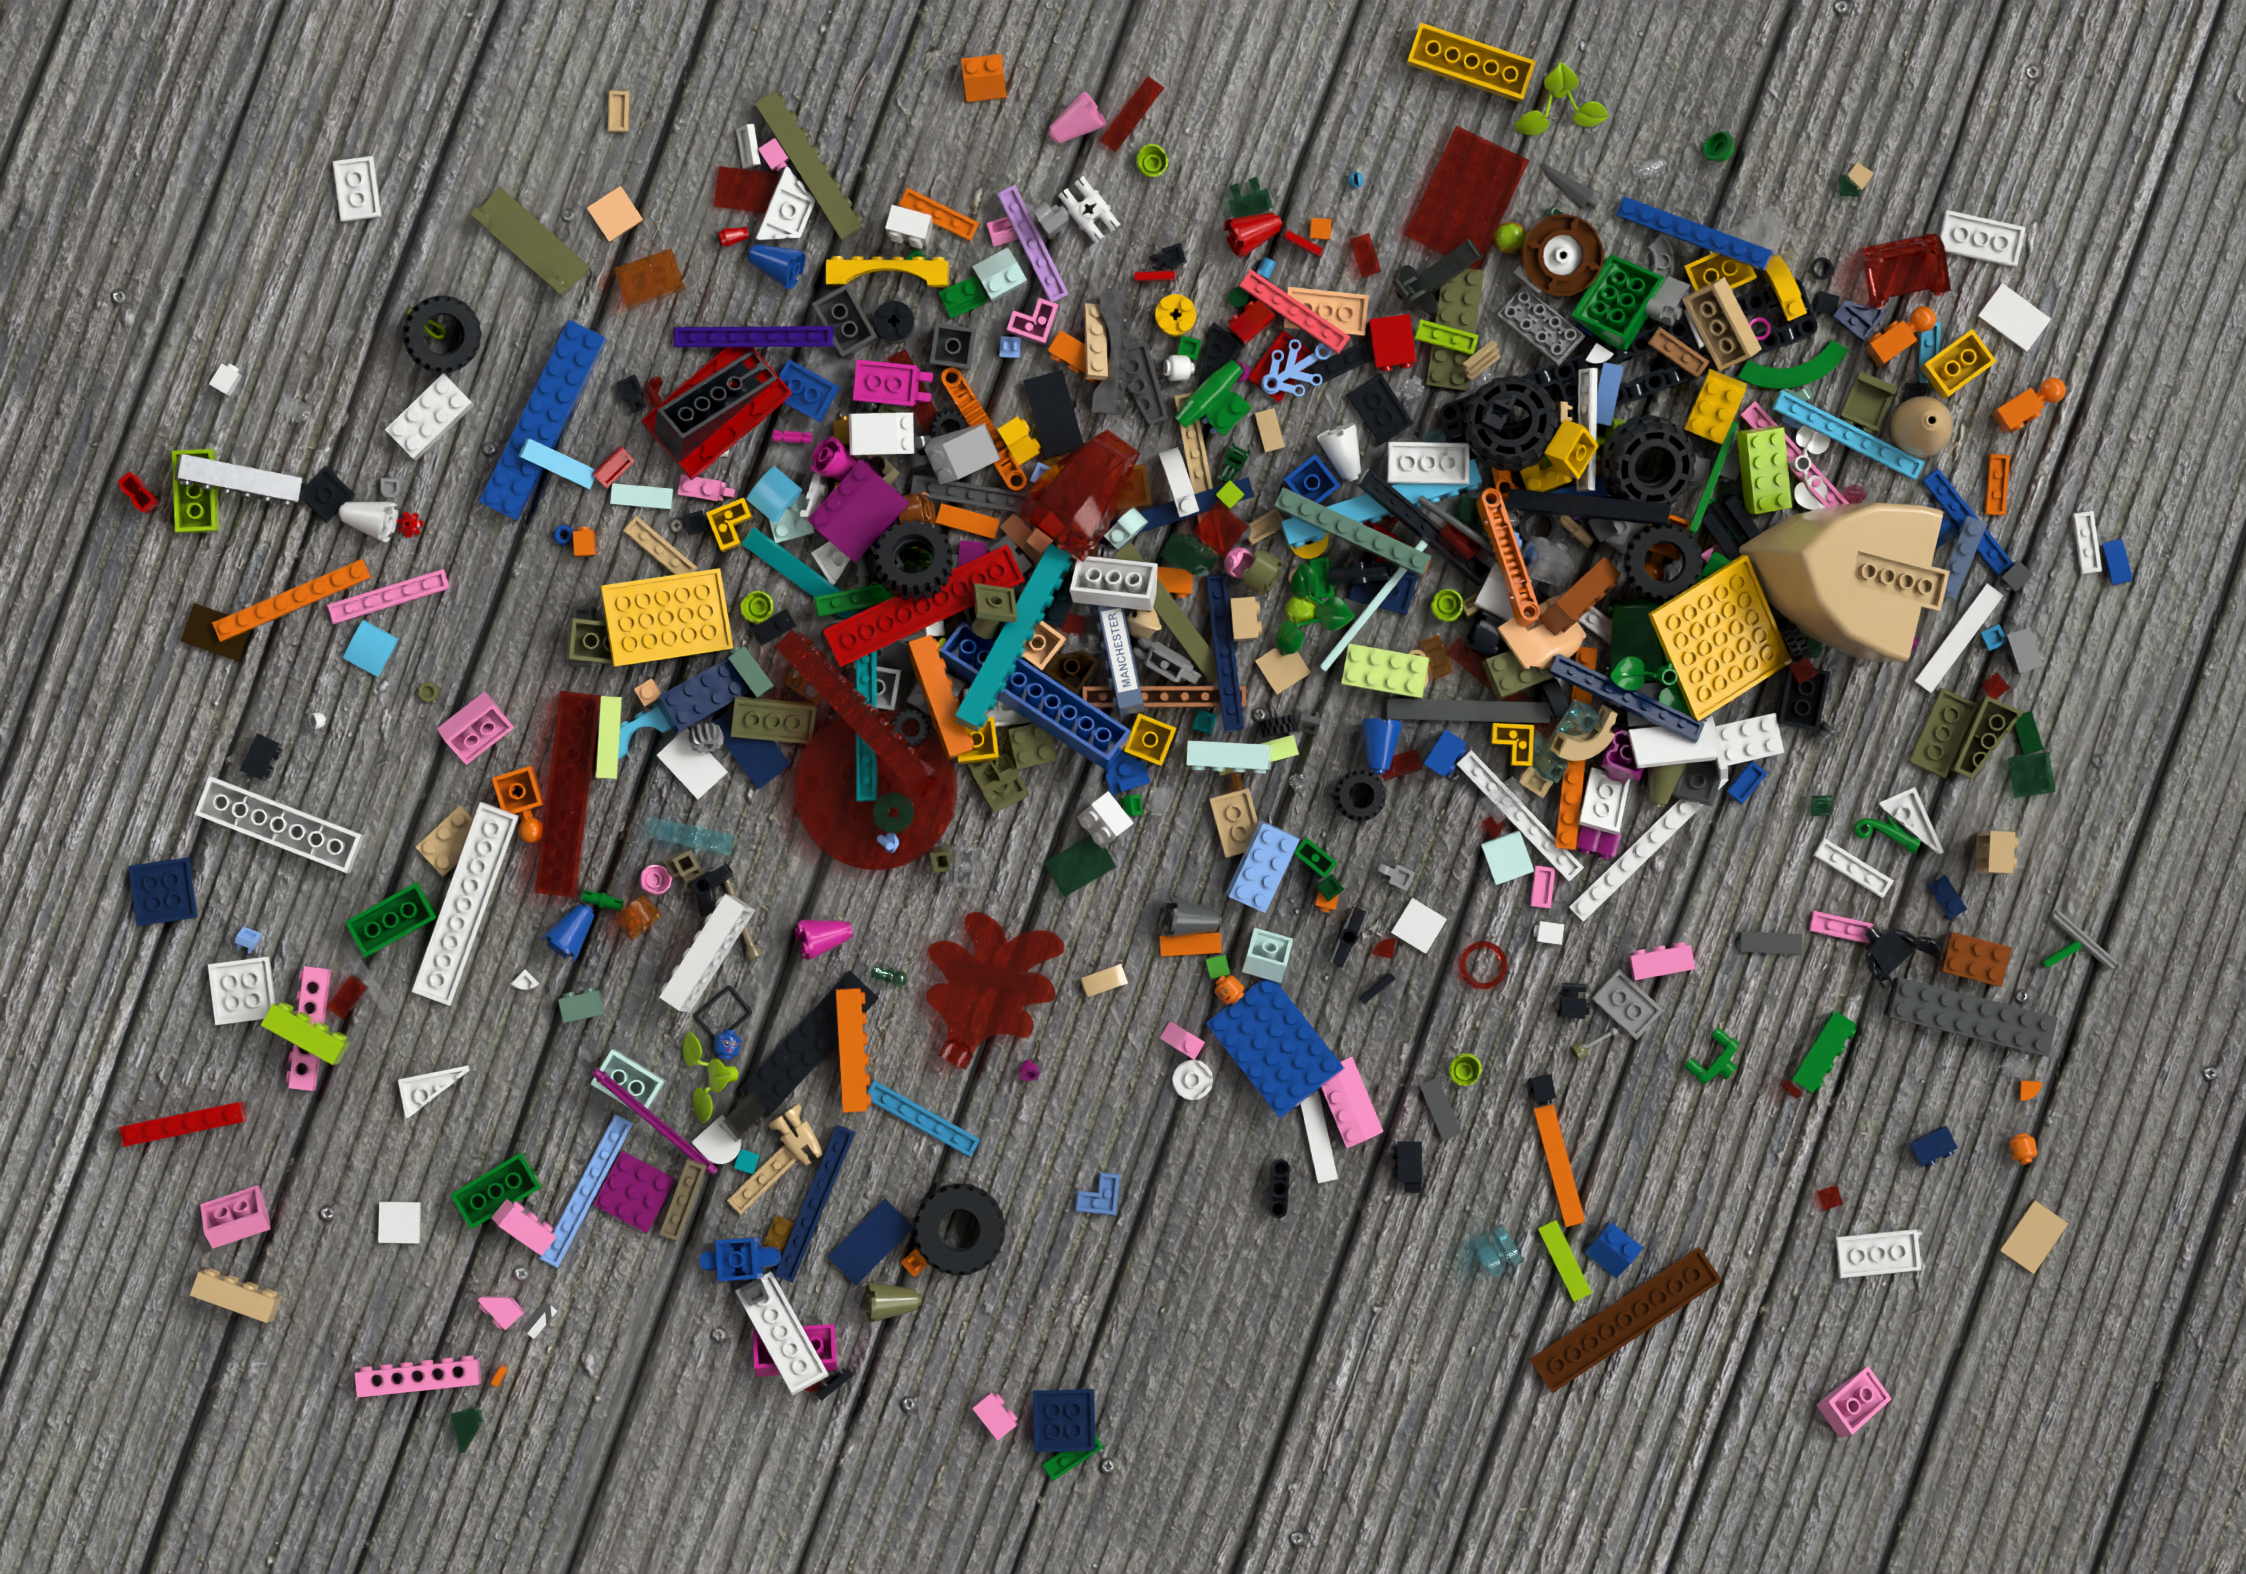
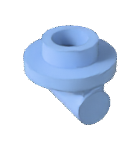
(890, 842)

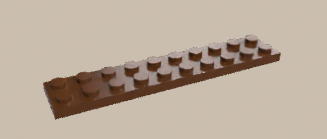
(1625, 1319)

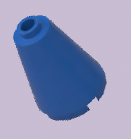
(778, 263)
(1380, 742)
(570, 932)

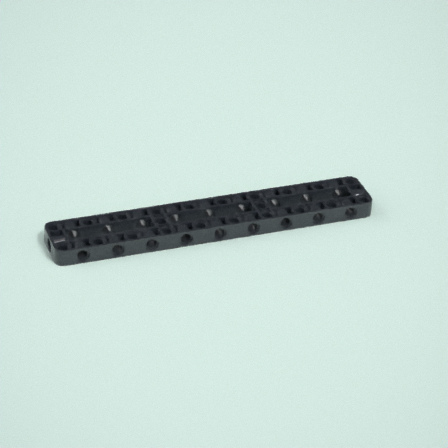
(1639, 388)

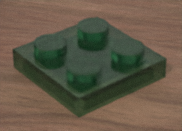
(2031, 774)

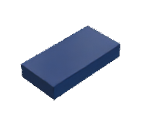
(1746, 782)

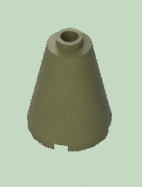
(1662, 782)
(889, 1300)

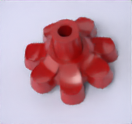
(413, 524)

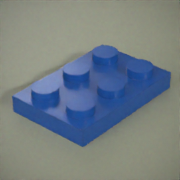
(810, 392)

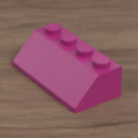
(820, 1336)

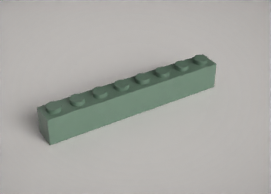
(1352, 532)

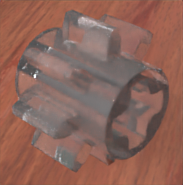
(1412, 388)

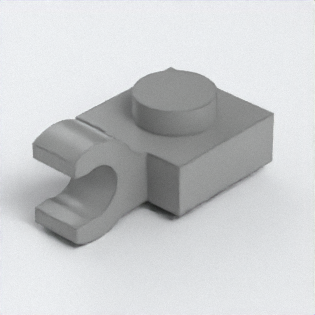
(1399, 875)

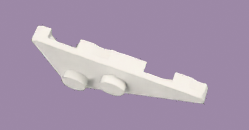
(816, 494)
(831, 561)
(1912, 815)
(421, 1089)

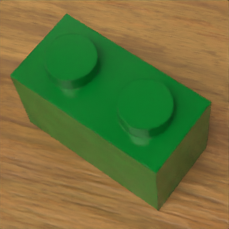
(1315, 857)

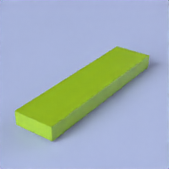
(1564, 1260)

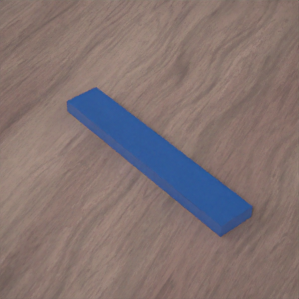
(1957, 510)

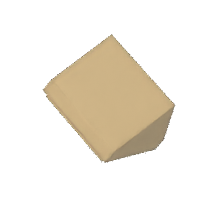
(1469, 608)

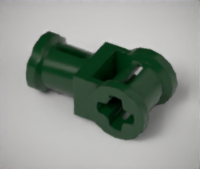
(1233, 462)

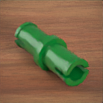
(602, 900)

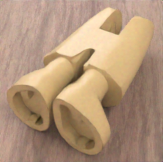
(798, 1137)

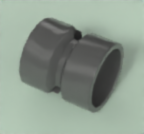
(915, 460)

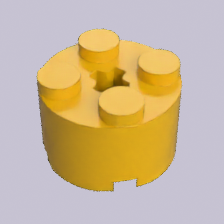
(1183, 324)

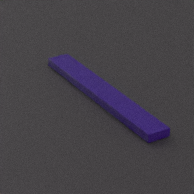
(754, 336)

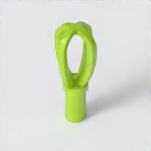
(443, 329)

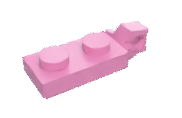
(704, 488)

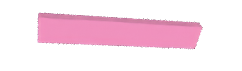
(388, 596)

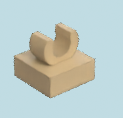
(1562, 411)

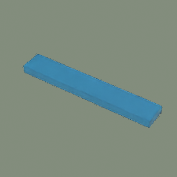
(923, 1118)

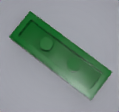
(1065, 1461)

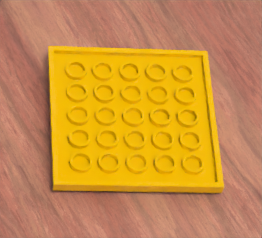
(1720, 637)

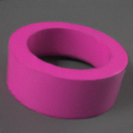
(1766, 323)

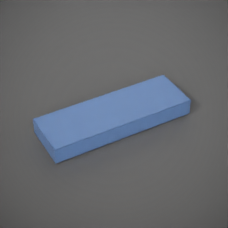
(1608, 392)

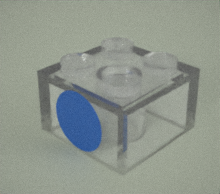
(1547, 561)

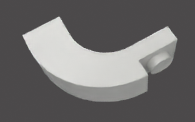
(1179, 481)

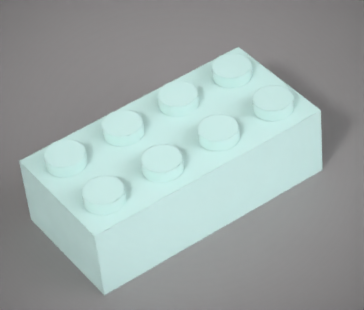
(1232, 755)

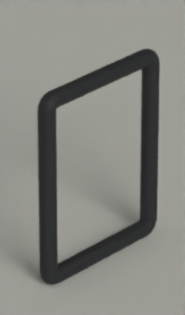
(716, 998)

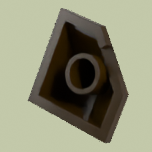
(1071, 669)

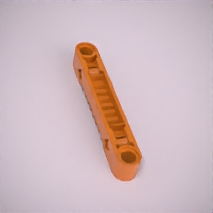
(976, 415)
(1509, 557)

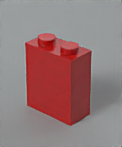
(1392, 342)

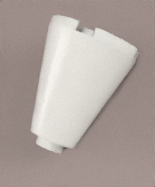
(1342, 450)
(372, 518)

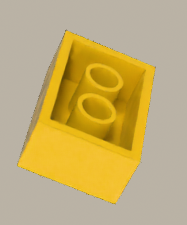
(1957, 364)
(1715, 406)

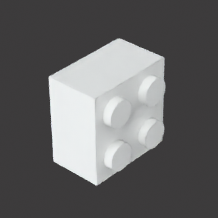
(1104, 820)

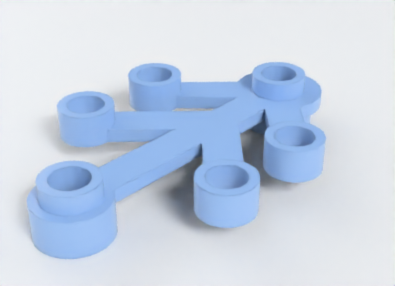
(1292, 370)

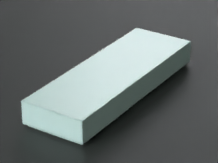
(641, 496)

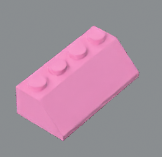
(1351, 1105)

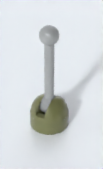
(1581, 1050)

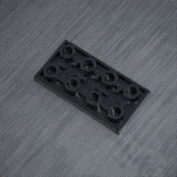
(1053, 413)

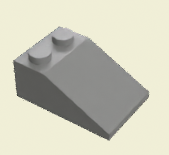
(961, 452)

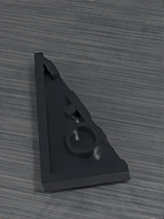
(1219, 351)
(1061, 605)

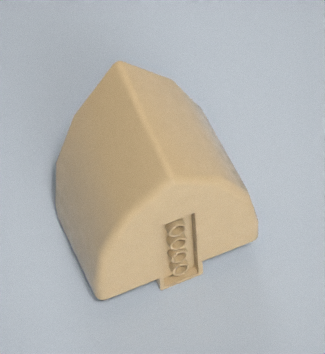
(1853, 575)

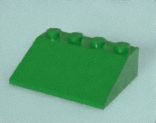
(1617, 301)

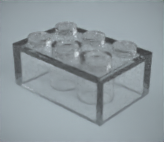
(1764, 230)

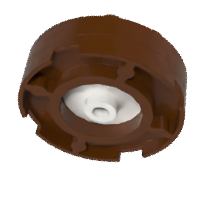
(1542, 250)

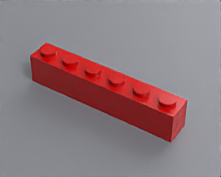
(183, 1123)

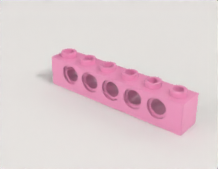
(322, 978)
(366, 1387)

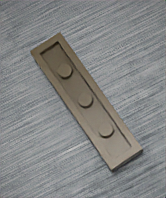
(683, 1199)

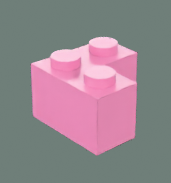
(1036, 327)

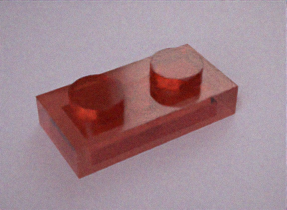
(1365, 255)
(1403, 764)
(347, 997)

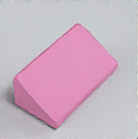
(1001, 231)

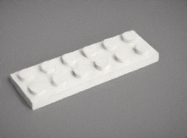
(784, 1337)

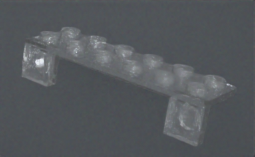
(798, 455)

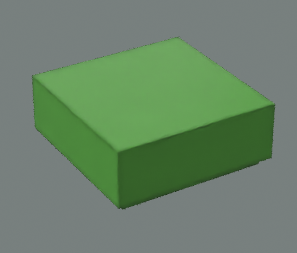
(1217, 966)

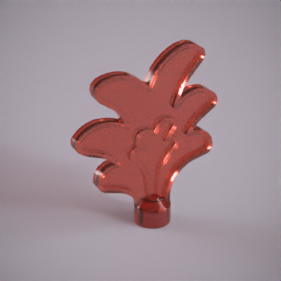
(990, 988)

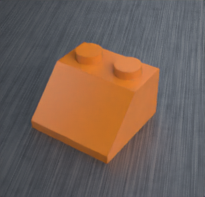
(984, 78)

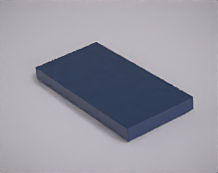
(758, 757)
(870, 1241)

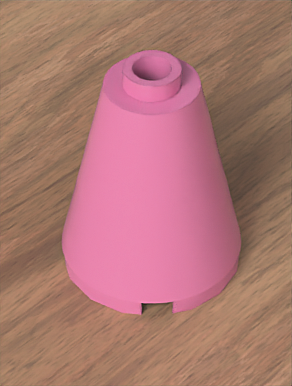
(1077, 119)

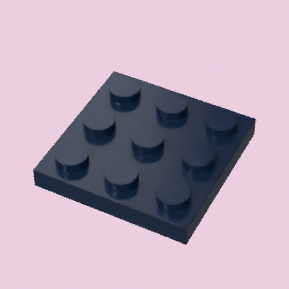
(163, 891)
(1064, 1420)

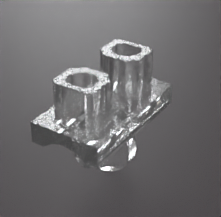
(1092, 646)

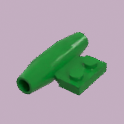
(1216, 401)

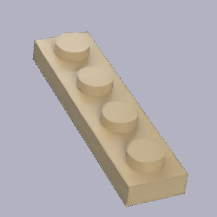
(1095, 342)

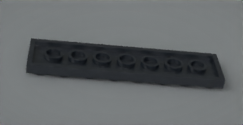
(802, 1049)

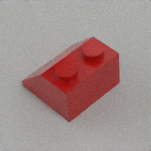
(1251, 322)

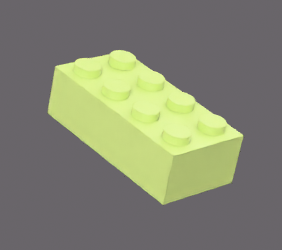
(1385, 671)

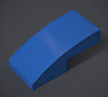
(2117, 562)

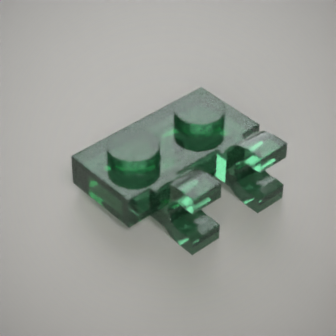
(1249, 204)

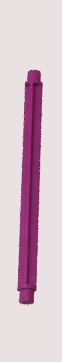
(652, 1119)

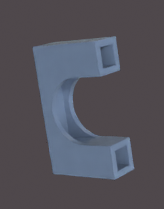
(1963, 553)

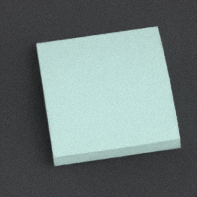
(1507, 857)

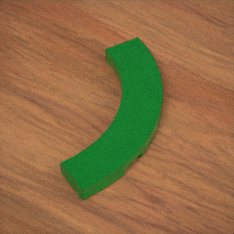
(1794, 376)

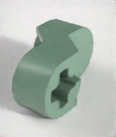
(1804, 394)

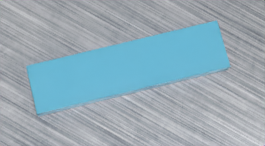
(557, 463)

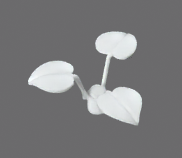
(1815, 444)

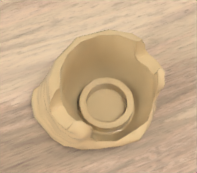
(1143, 624)

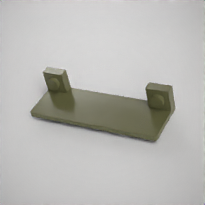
(531, 241)

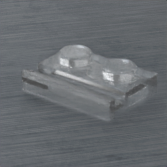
(1504, 800)

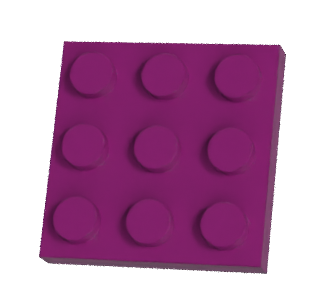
(634, 1191)

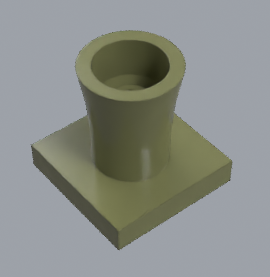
(991, 607)

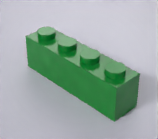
(1823, 1051)

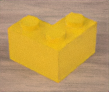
(1018, 441)
(1543, 478)
(723, 522)
(1520, 739)

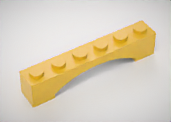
(842, 271)

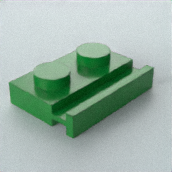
(963, 297)

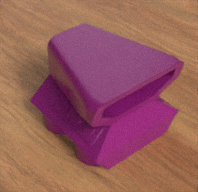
(1620, 759)

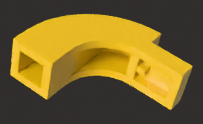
(1785, 287)

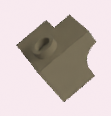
(684, 865)

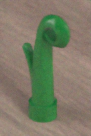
(1892, 831)

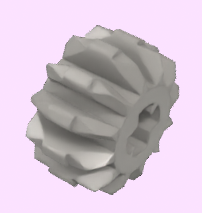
(706, 737)

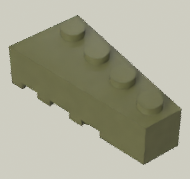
(1984, 735)

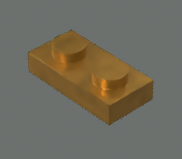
(778, 1233)

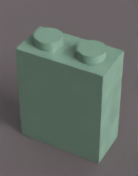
(751, 671)

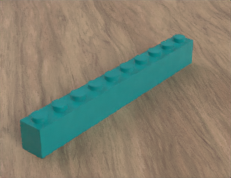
(1013, 638)

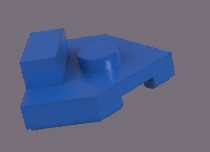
(1126, 774)

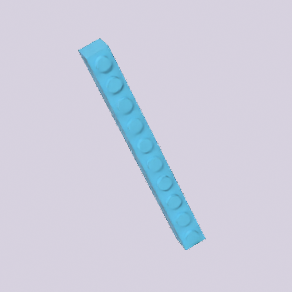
(1367, 509)

